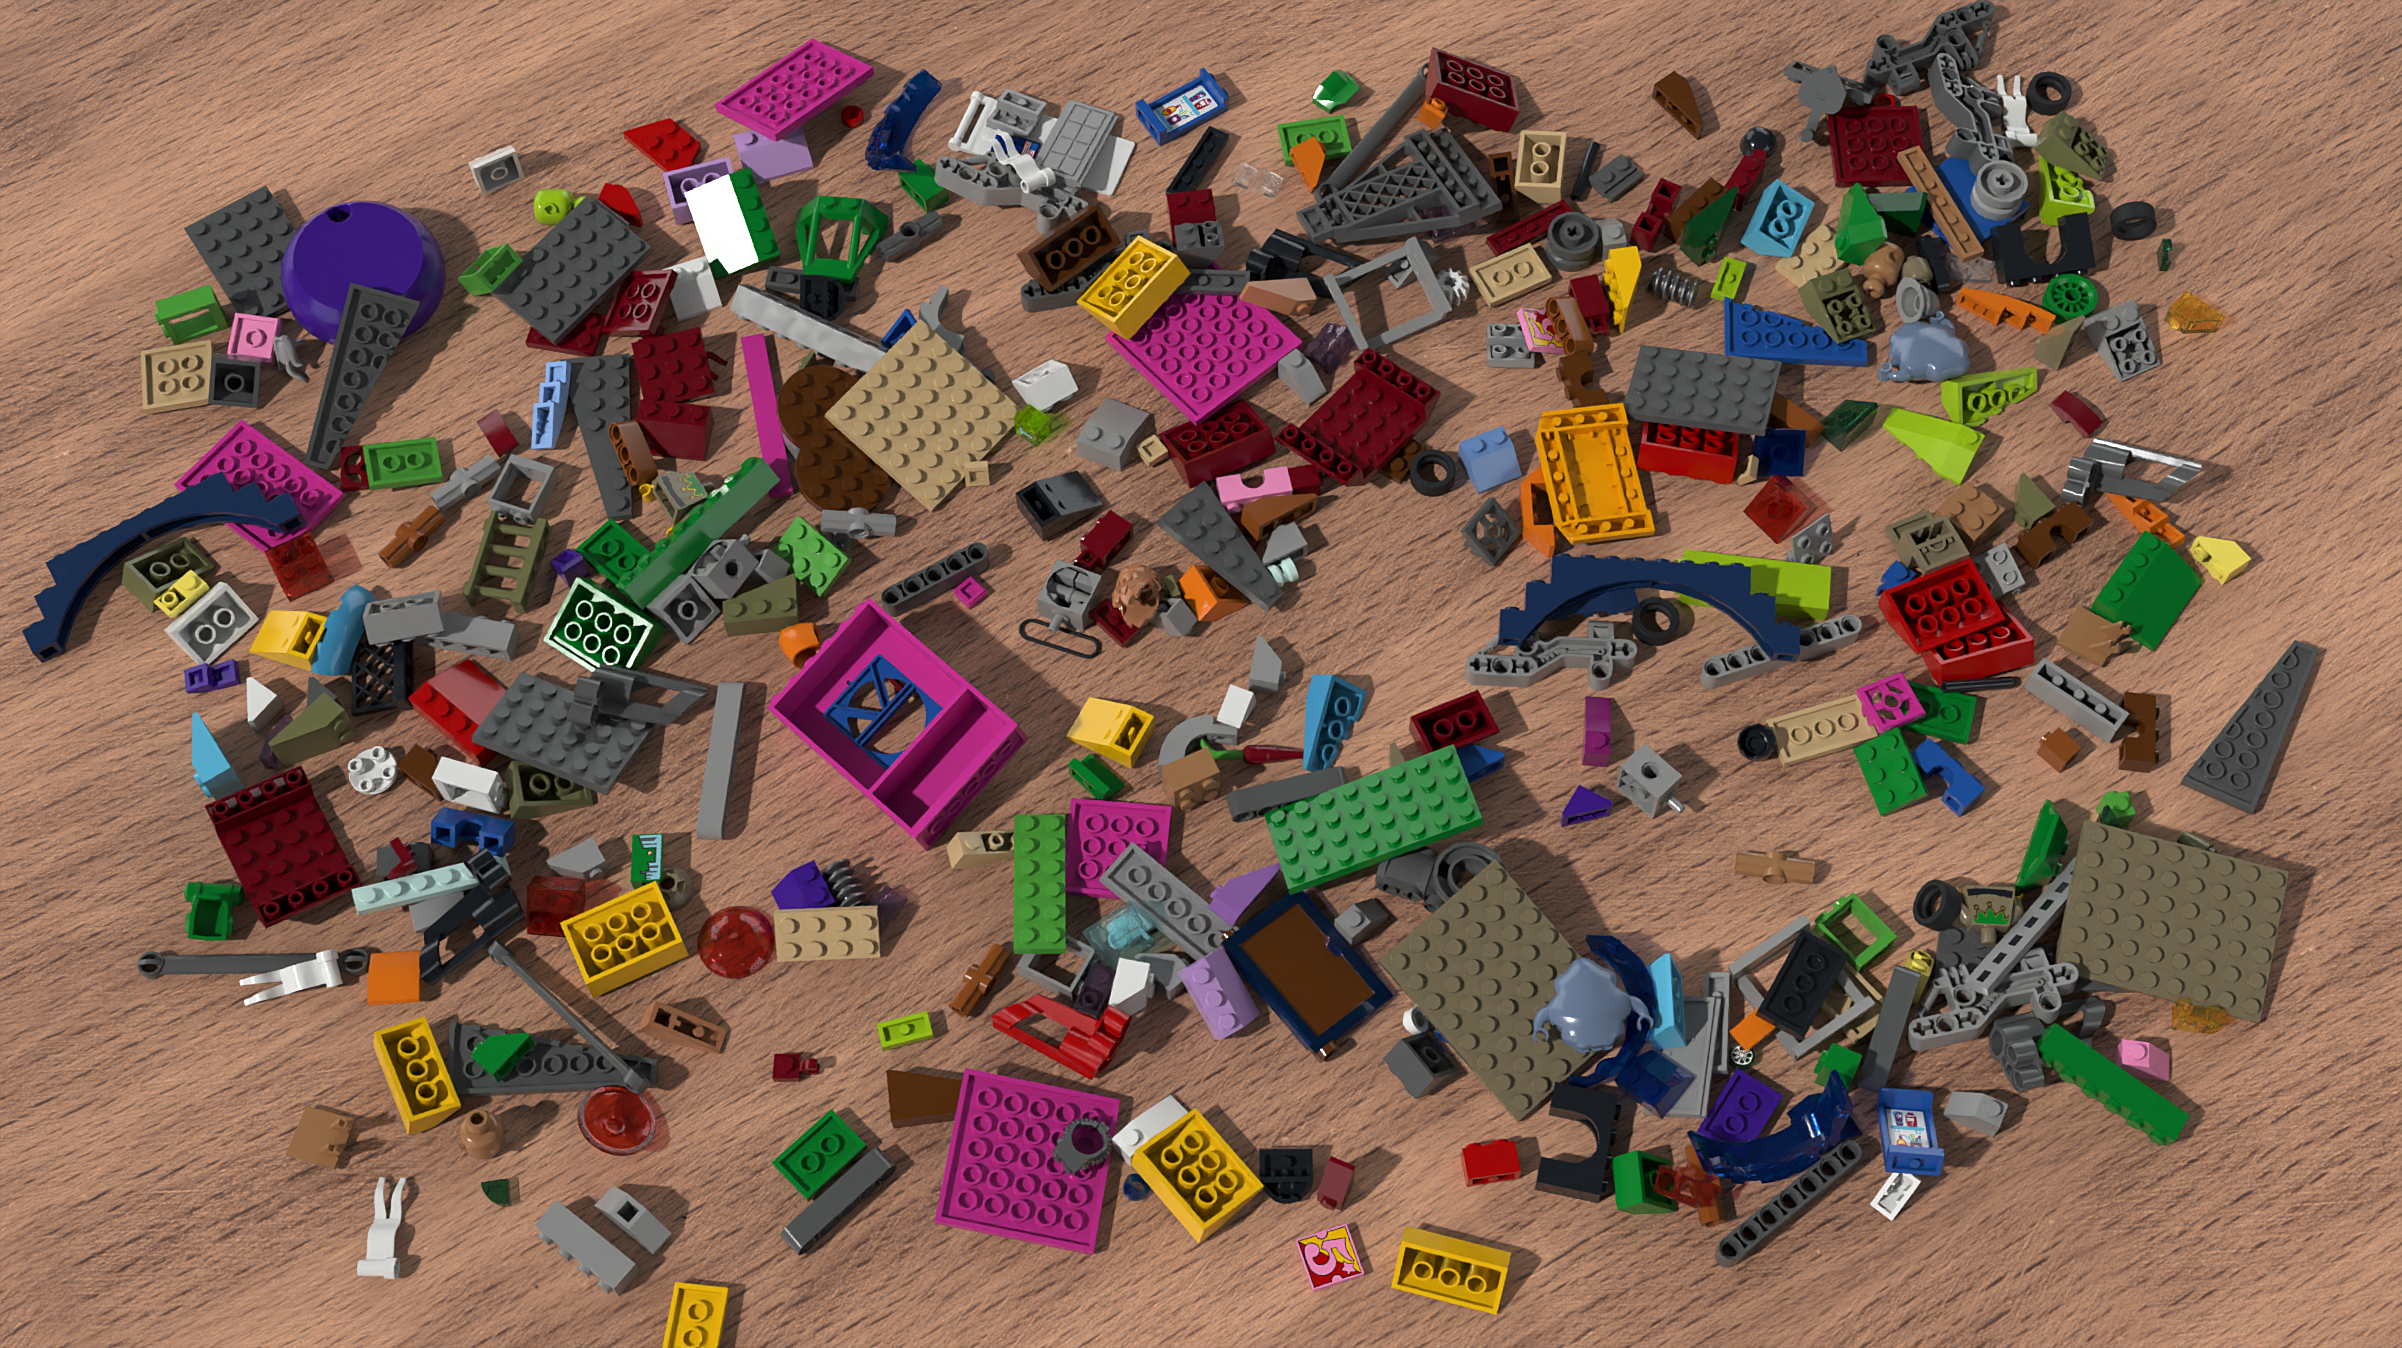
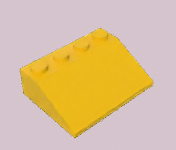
(1134, 287)
(624, 939)
(1196, 1174)

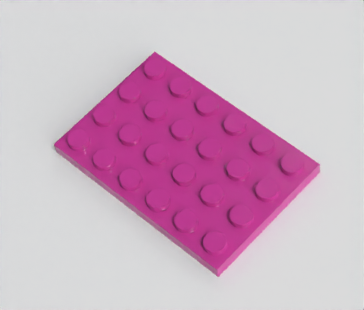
(794, 90)
(251, 457)

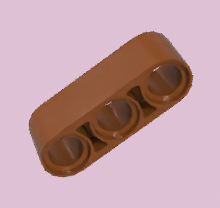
(1569, 325)
(1790, 416)
(633, 452)

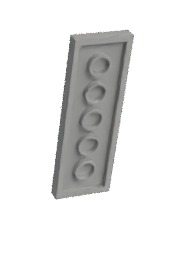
(1165, 902)

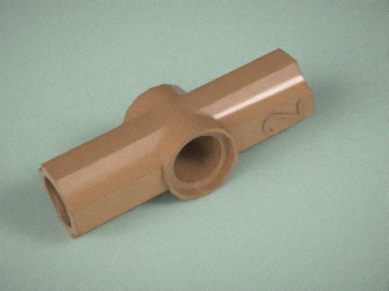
(1774, 867)

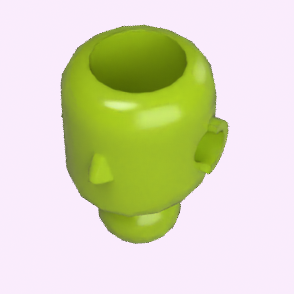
(554, 205)

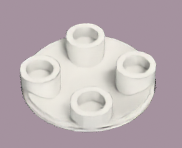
(373, 771)

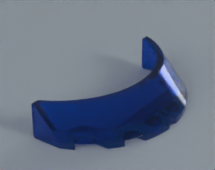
(892, 132)
(1637, 984)
(1784, 1151)

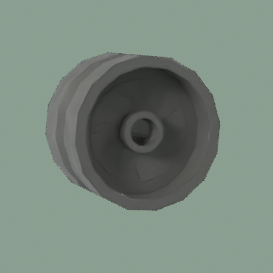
(1572, 241)

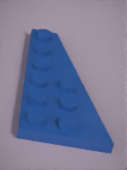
(1784, 339)

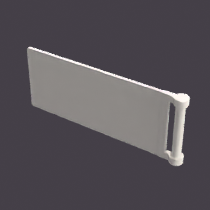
(1103, 175)

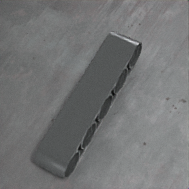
(930, 589)
(1263, 798)
(1888, 1029)
(838, 1201)

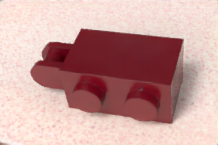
(1747, 177)
(1592, 303)
(1104, 541)

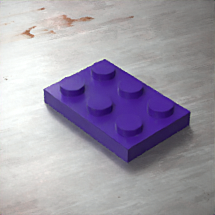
(1740, 1110)

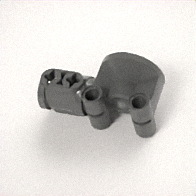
(1424, 875)

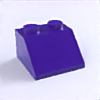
(803, 889)

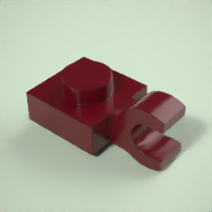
(790, 1067)

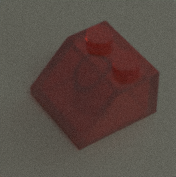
(1780, 508)

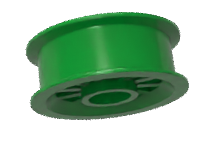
(2067, 288)

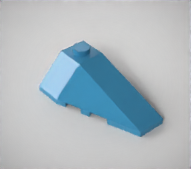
(1330, 712)

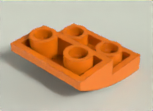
(394, 978)

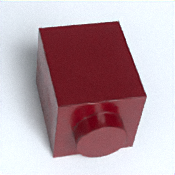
(1305, 479)

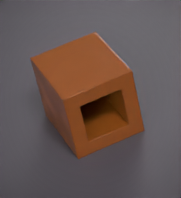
(2058, 749)

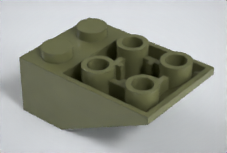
(2071, 147)
(1837, 305)

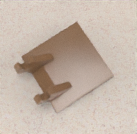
(2091, 636)
(321, 1137)

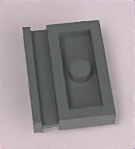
(1615, 178)

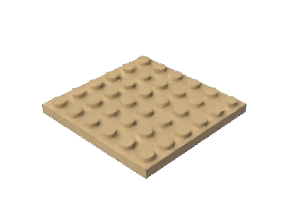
(924, 415)

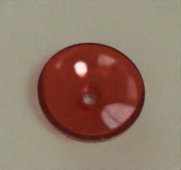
(739, 955)
(619, 1110)

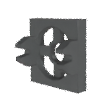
(1495, 511)

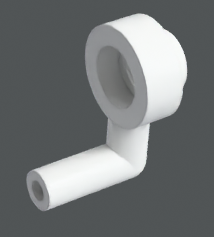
(1415, 1021)

